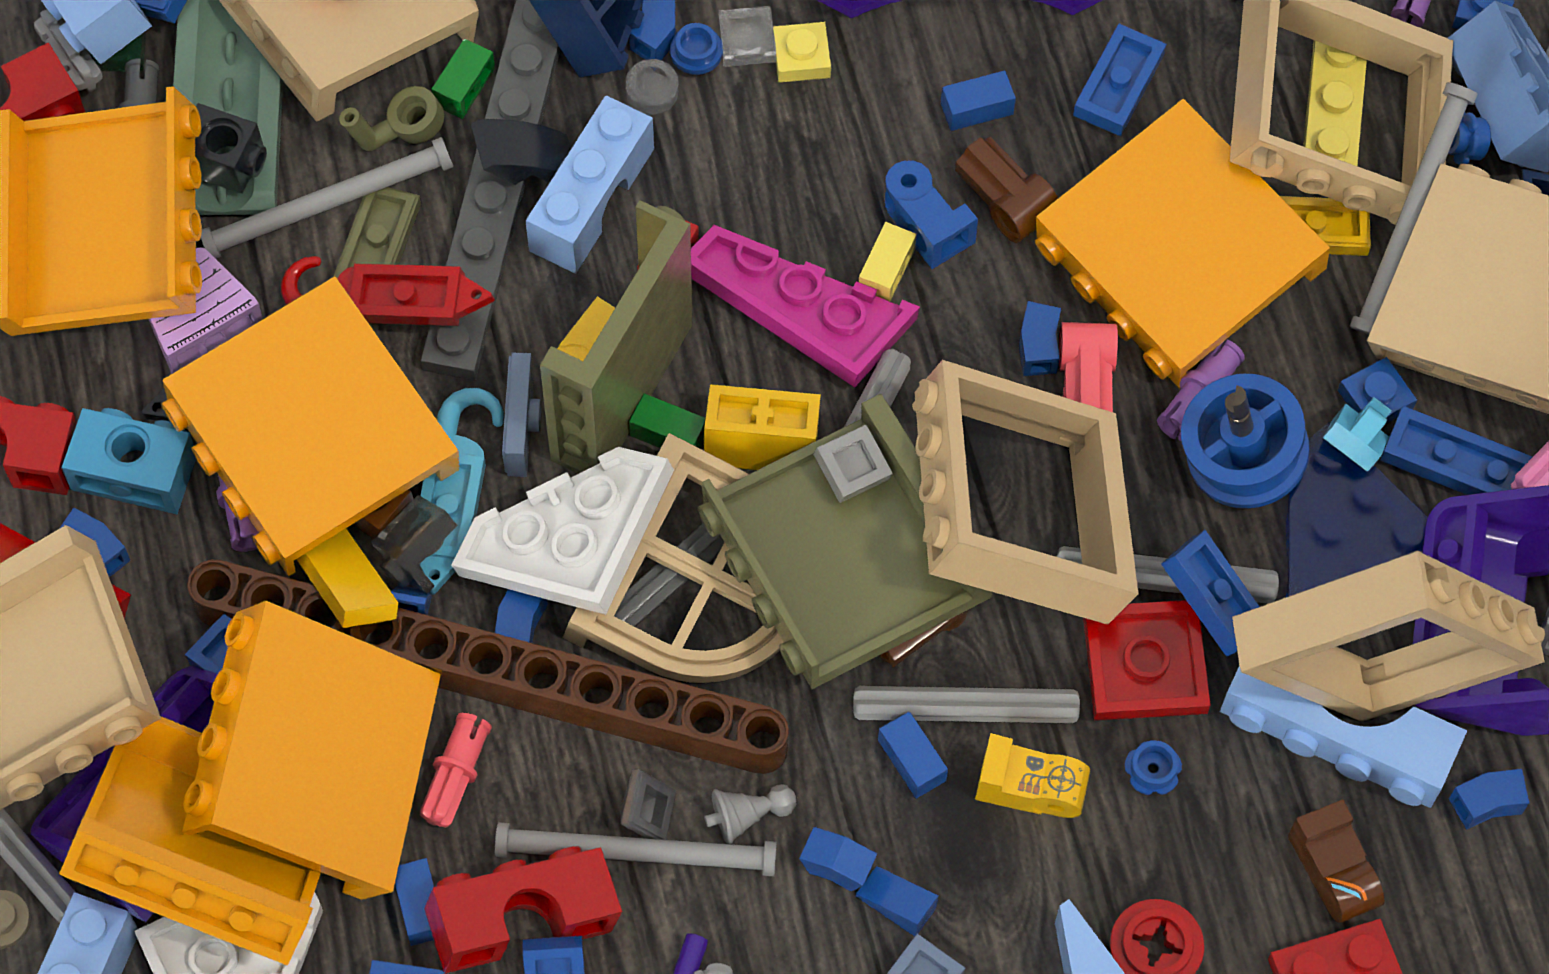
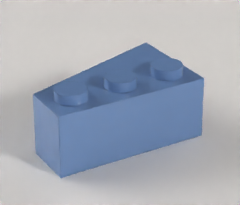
(1511, 76)

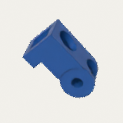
(923, 211)

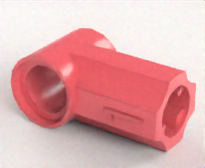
(1088, 362)

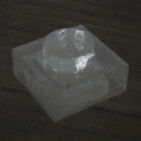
(747, 36)

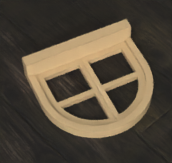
(644, 649)

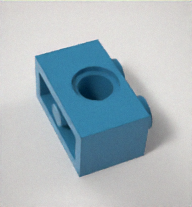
(152, 481)

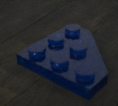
(1345, 519)

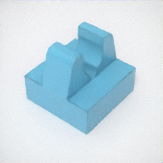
(1360, 433)

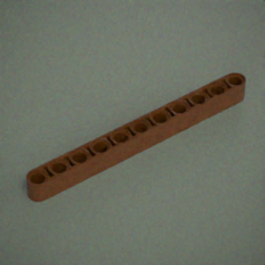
(519, 664)

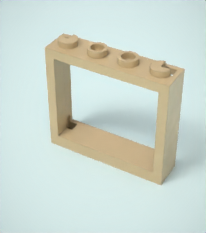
(1362, 33)
(1107, 573)
(1298, 637)

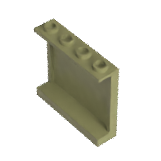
(595, 398)
(833, 573)

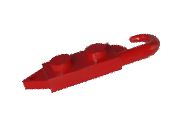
(400, 292)

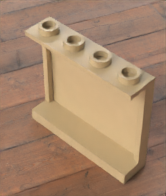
(336, 43)
(1474, 289)
(64, 665)

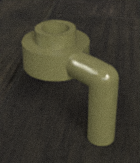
(401, 114)

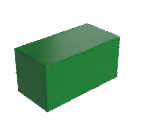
(464, 78)
(656, 419)

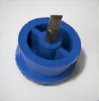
(1245, 440)

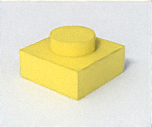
(802, 52)

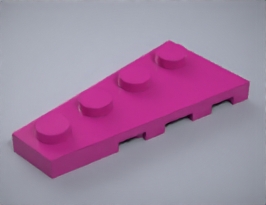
(818, 315)

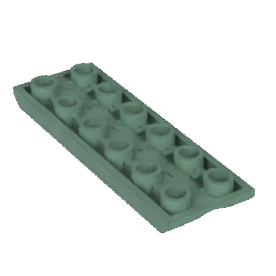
(227, 72)

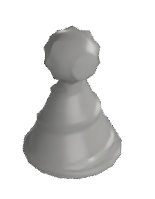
(740, 811)

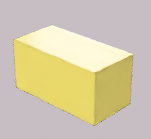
(888, 260)

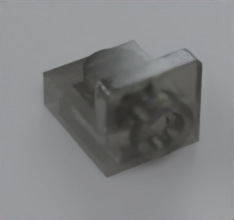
(410, 539)

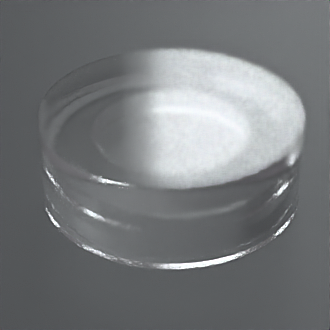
(652, 86)

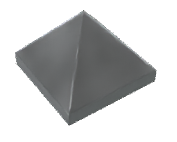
(647, 806)

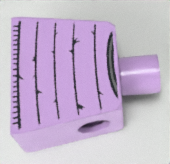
(221, 313)

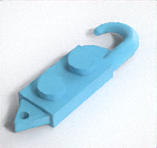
(462, 490)

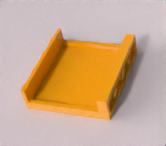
(99, 216)
(1178, 241)
(307, 423)
(312, 748)
(137, 852)

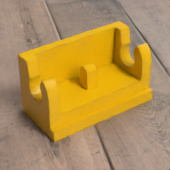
(758, 425)

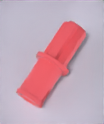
(454, 770)

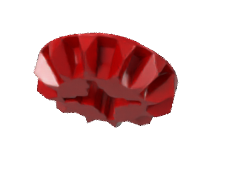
(1141, 922)

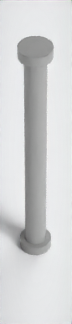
(1436, 152)
(326, 198)
(638, 849)

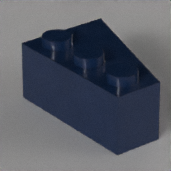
(591, 31)

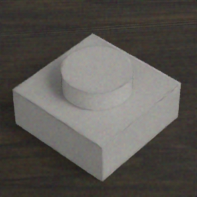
(852, 463)

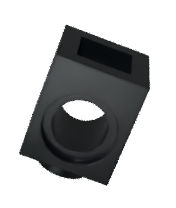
(222, 130)

